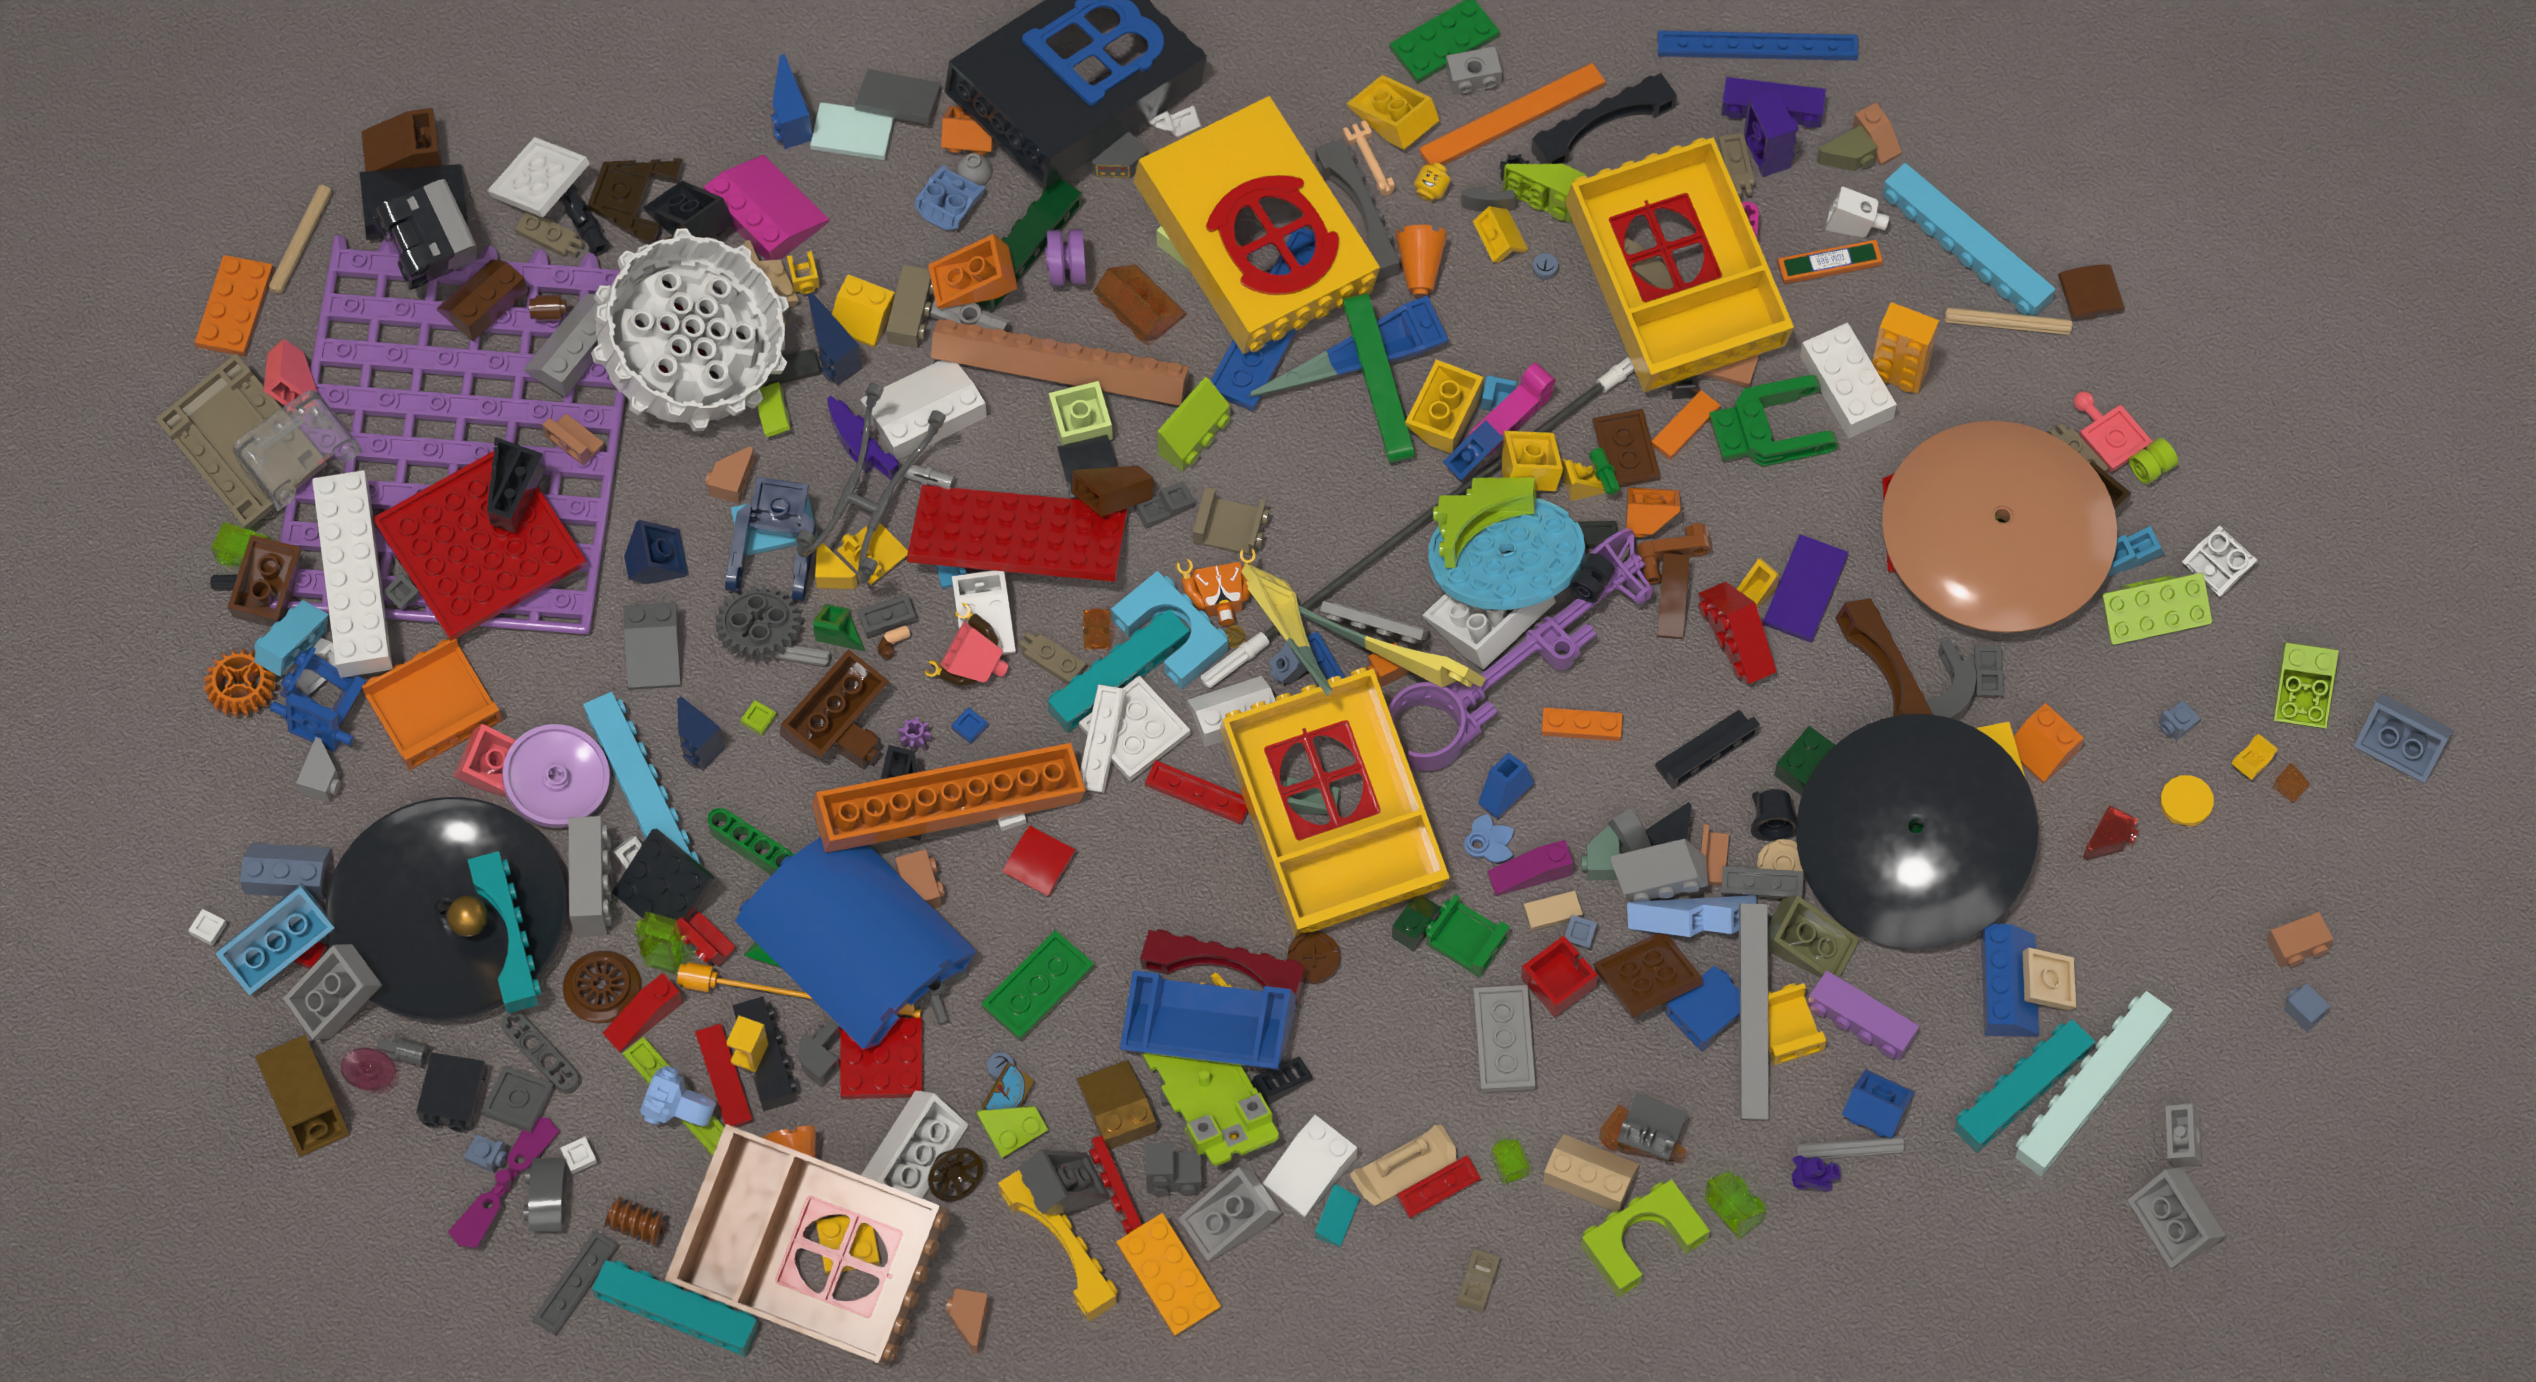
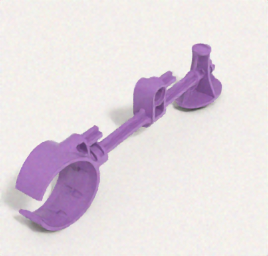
(1545, 639)

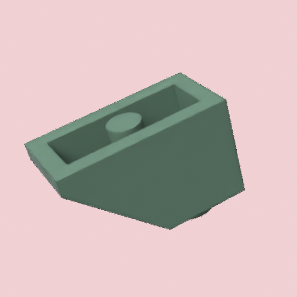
(1598, 856)

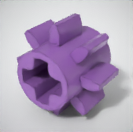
(914, 734)

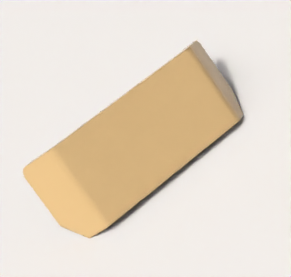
(1405, 1166)

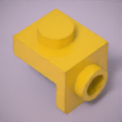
(2255, 757)

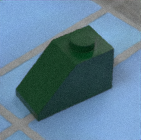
(1413, 921)

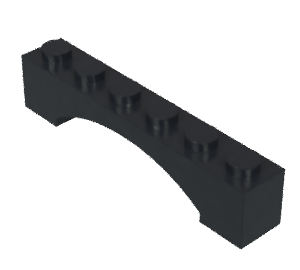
(1650, 97)

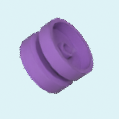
(1065, 257)

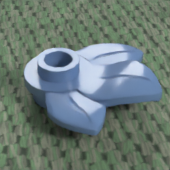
(1492, 838)

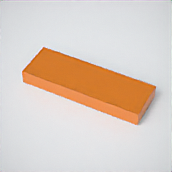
(1685, 425)

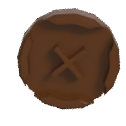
(1318, 955)

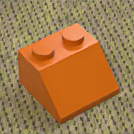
(962, 132)
(2046, 743)

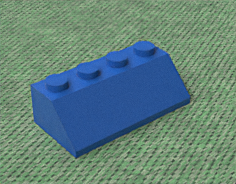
(2003, 982)

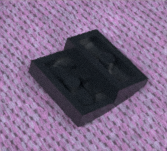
(1085, 455)

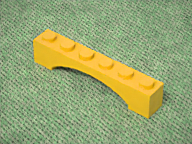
(1092, 1292)

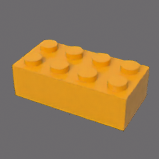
(1904, 347)

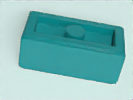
(1336, 1216)

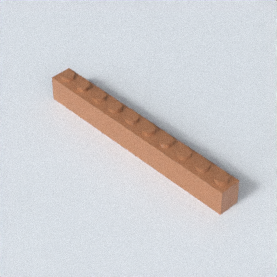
(1059, 361)

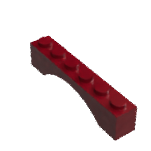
(1171, 953)

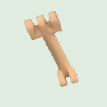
(1384, 185)

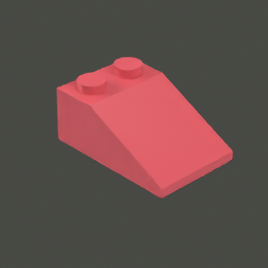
(484, 760)

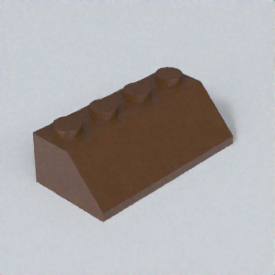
(832, 705)

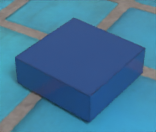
(969, 725)

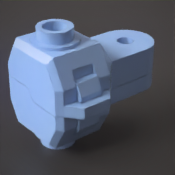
(670, 1098)

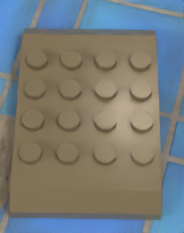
(210, 422)

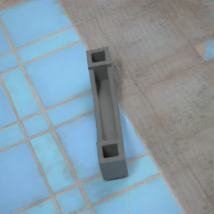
(1337, 165)

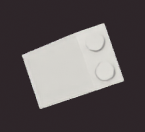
(1311, 1166)

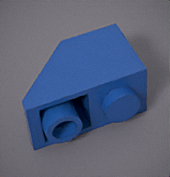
(1505, 785)

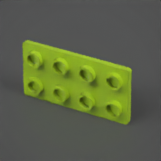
(2156, 607)

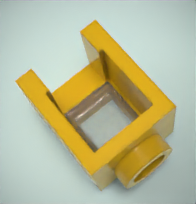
(804, 275)

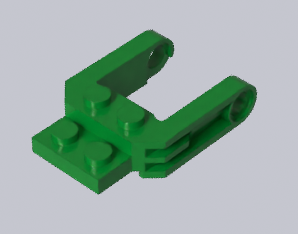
(1746, 431)

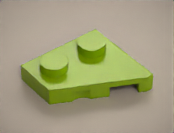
(1011, 1127)

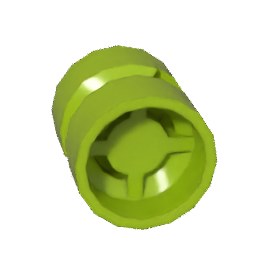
(2153, 461)

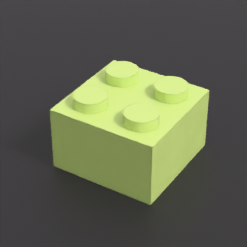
(1080, 413)

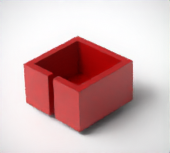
(1554, 976)

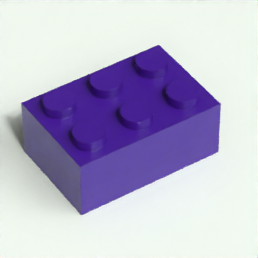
(1770, 132)

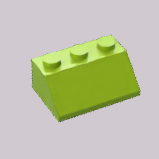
(1193, 425)

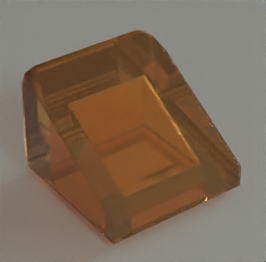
(2291, 783)

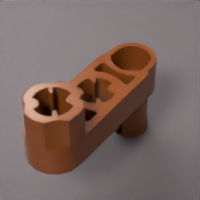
(1695, 544)

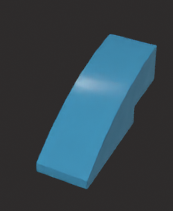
(2135, 551)

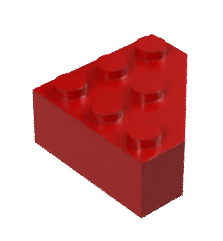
(1738, 631)

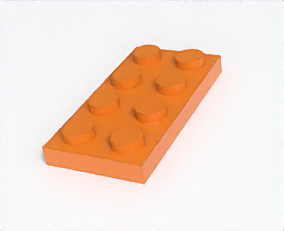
(234, 305)

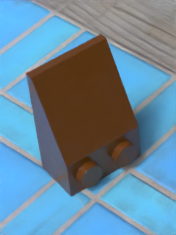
(265, 572)

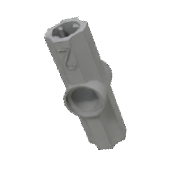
(961, 312)

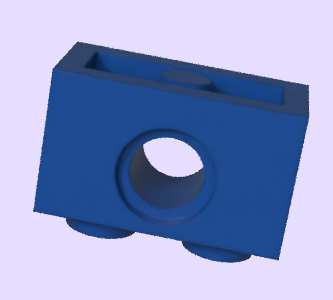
(1473, 450)

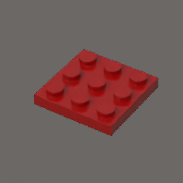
(883, 1070)

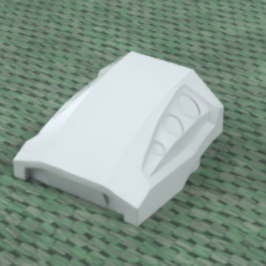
(2220, 561)

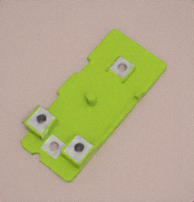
(1215, 1103)

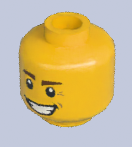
(1432, 182)

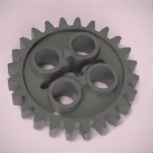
(759, 629)

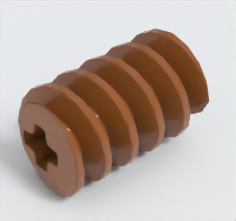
(636, 1222)

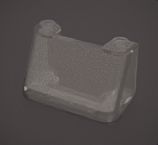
(293, 445)

